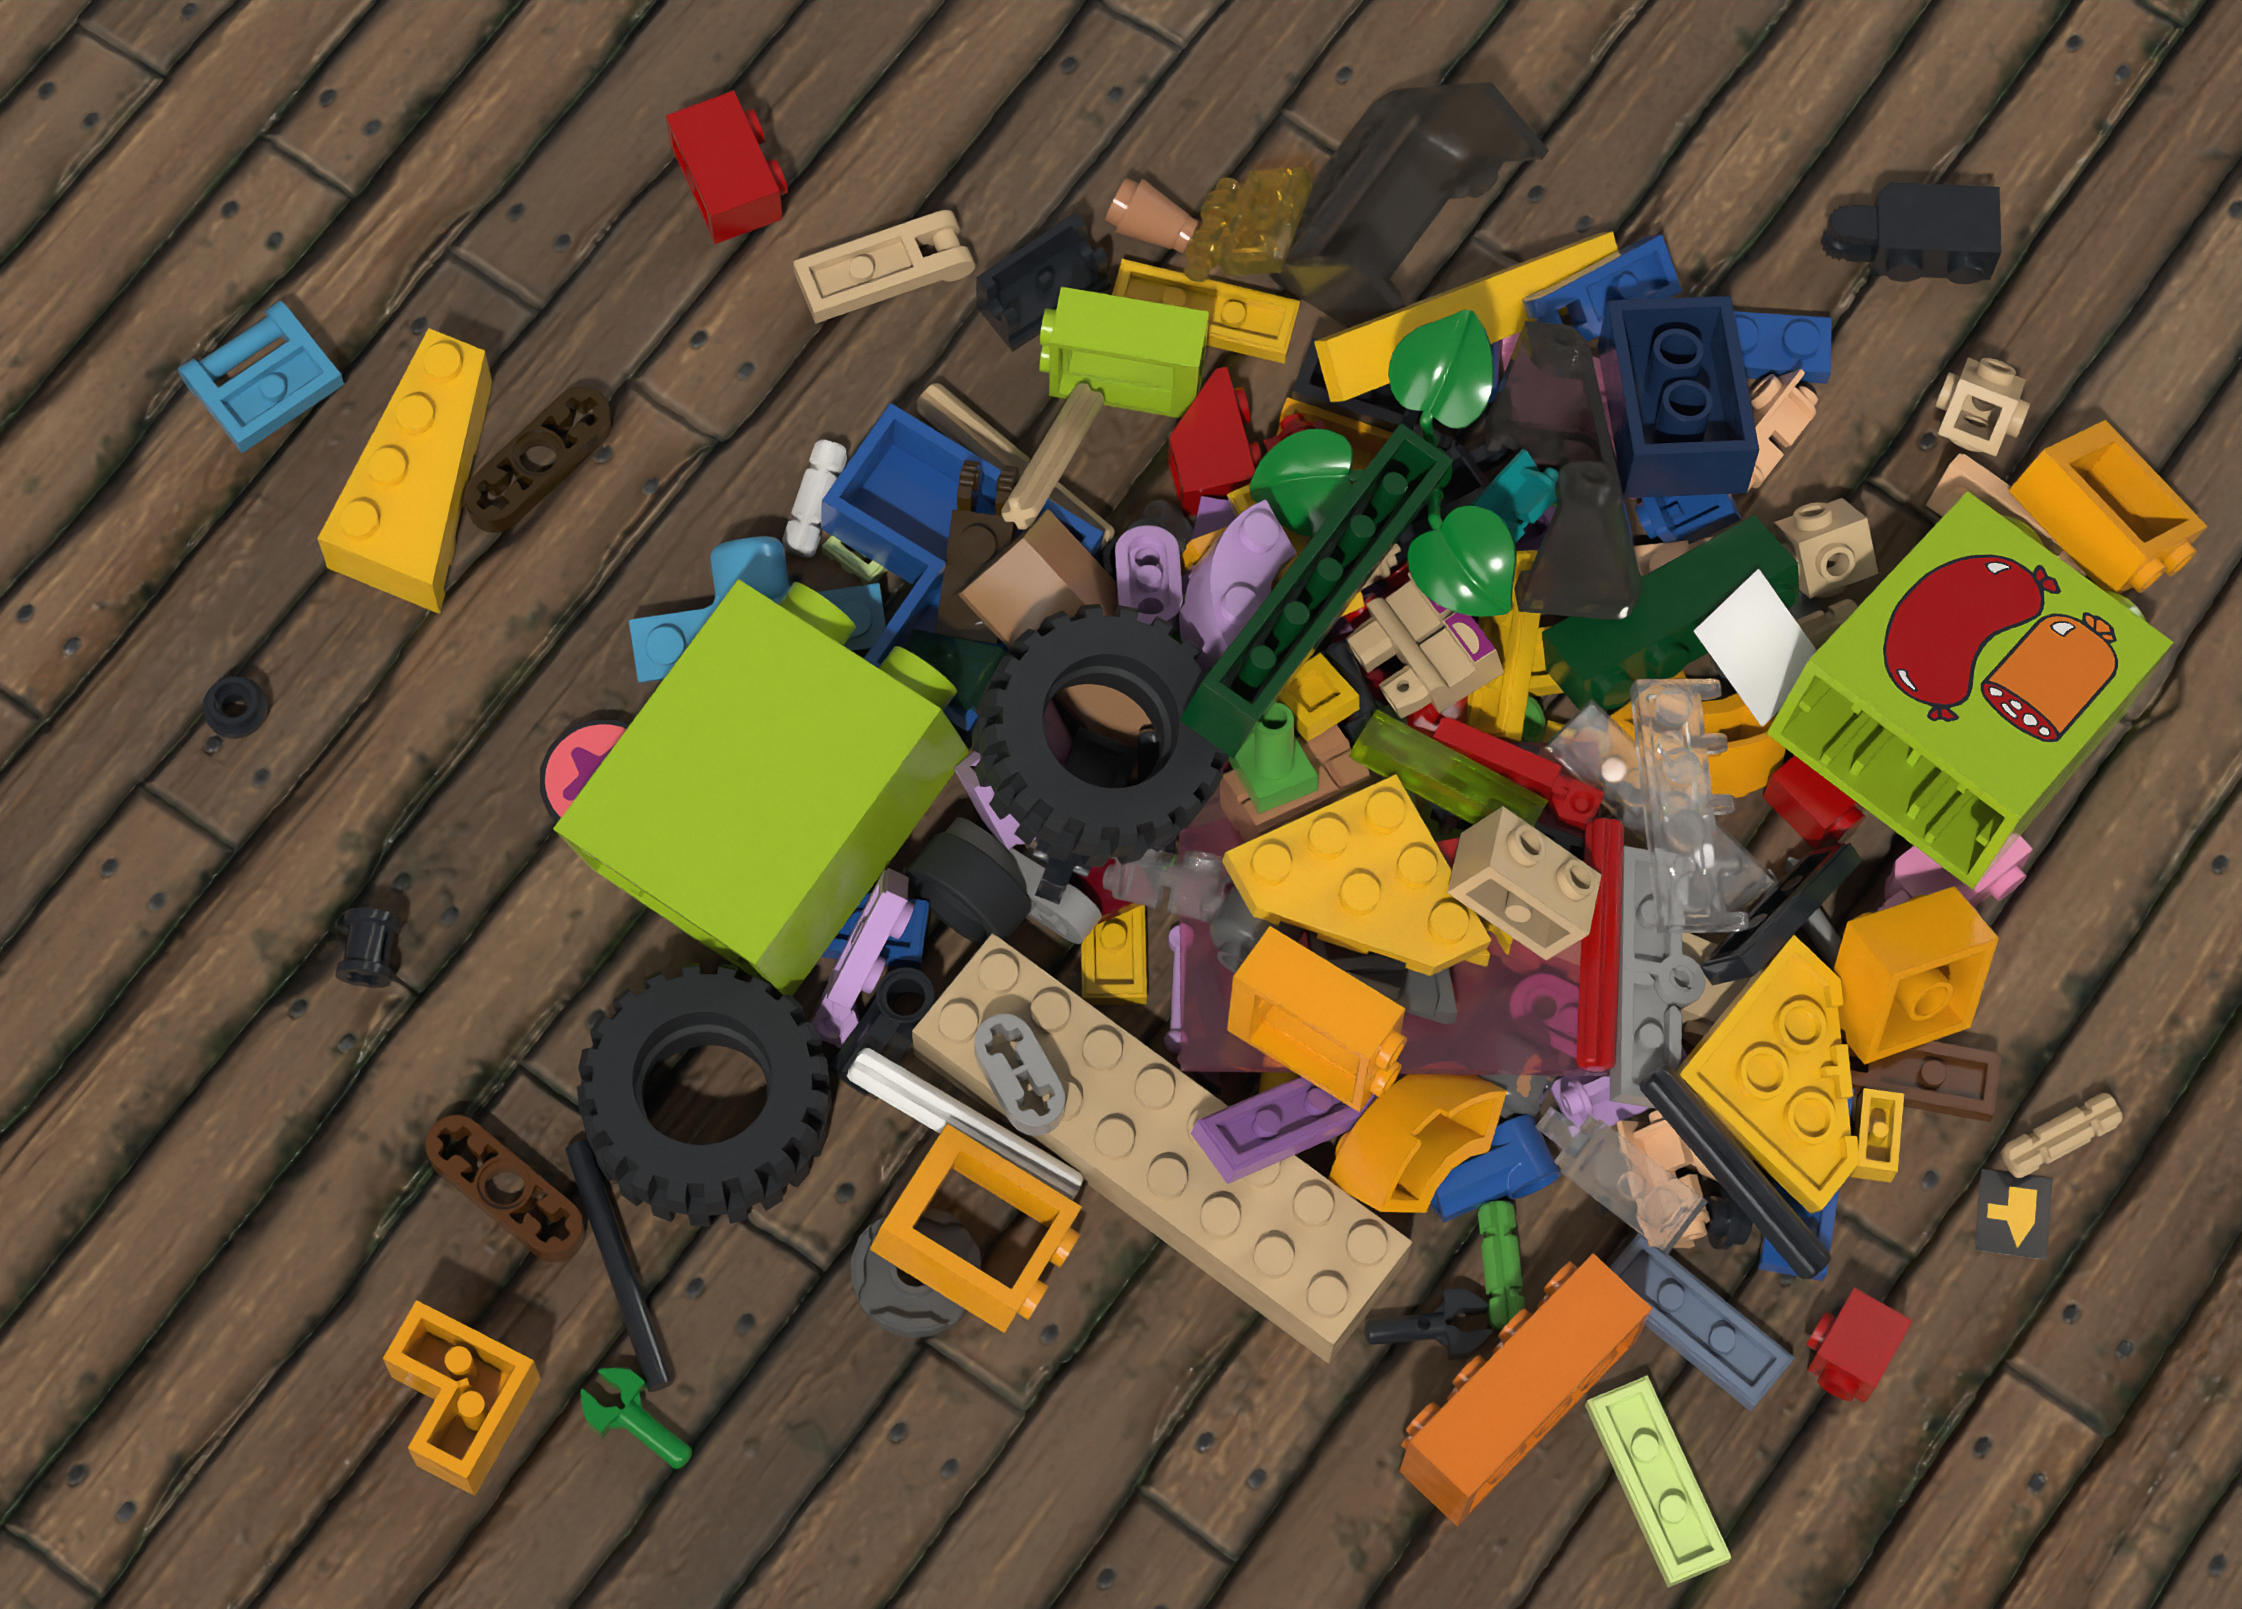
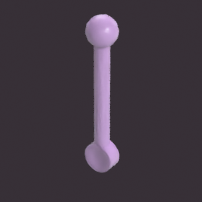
(1172, 1038)

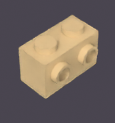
(1524, 883)

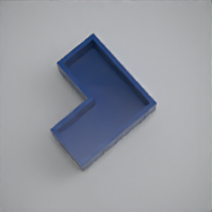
(898, 512)

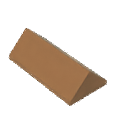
(1049, 574)

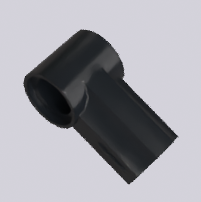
(882, 1028)

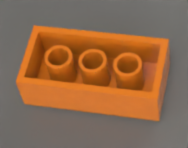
(1524, 1388)

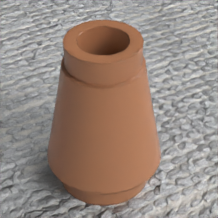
(1150, 216)

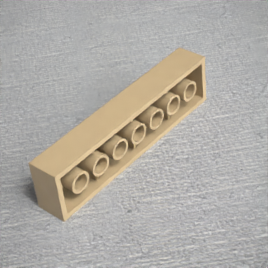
(1271, 1238)

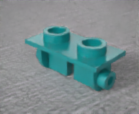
(1519, 493)

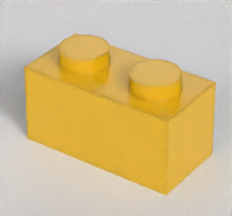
(1878, 1134)

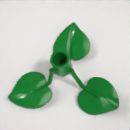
(1448, 376)

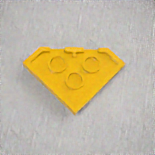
(1361, 880)
(1782, 1075)

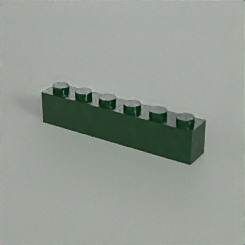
(1315, 591)

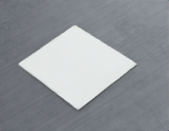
(1757, 646)

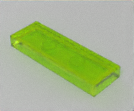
(1441, 772)

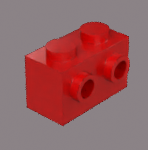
(726, 167)

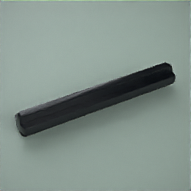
(1735, 1171)

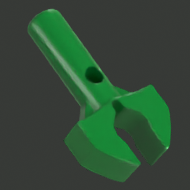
(633, 1417)

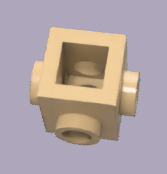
(1976, 424)
(1830, 546)

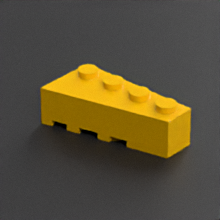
(409, 486)

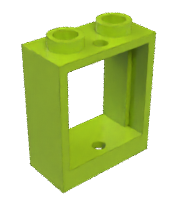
(1126, 348)

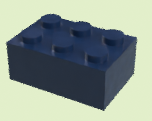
(1677, 397)

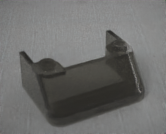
(1390, 185)

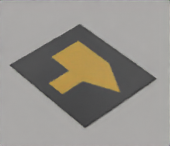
(2013, 1214)

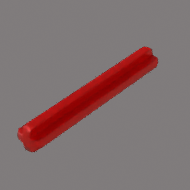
(1601, 949)

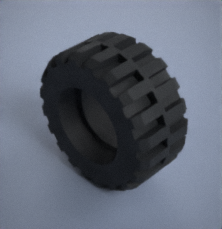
(1040, 791)
(691, 1014)

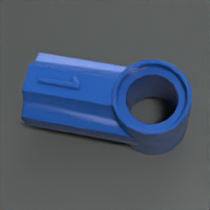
(1513, 1167)

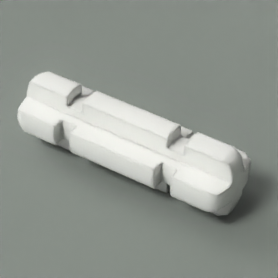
(803, 531)

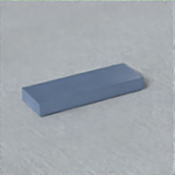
(1702, 1324)

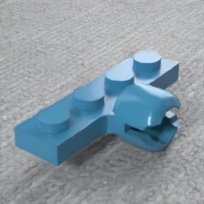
(761, 565)

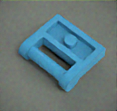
(270, 389)

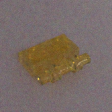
(1249, 226)

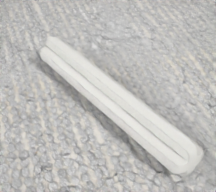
(937, 1109)

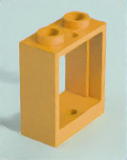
(2109, 510)
(1317, 1020)
(952, 1275)

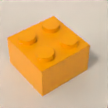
(1912, 973)

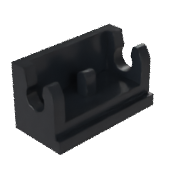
(1029, 280)

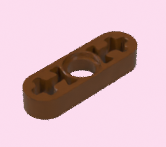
(481, 1144)

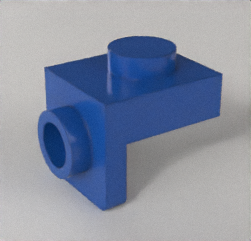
(1686, 516)

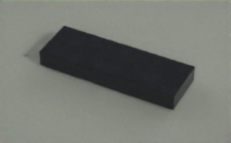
(1781, 913)

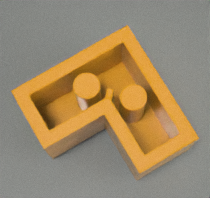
(475, 1388)

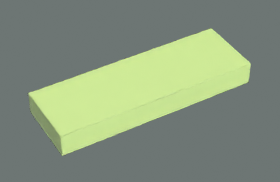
(1657, 1481)

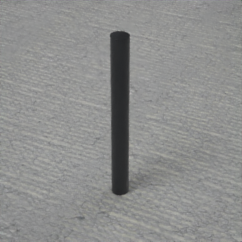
(619, 1266)

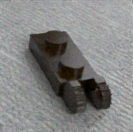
(971, 547)

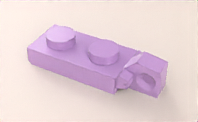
(859, 962)

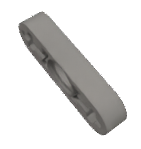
(1070, 919)

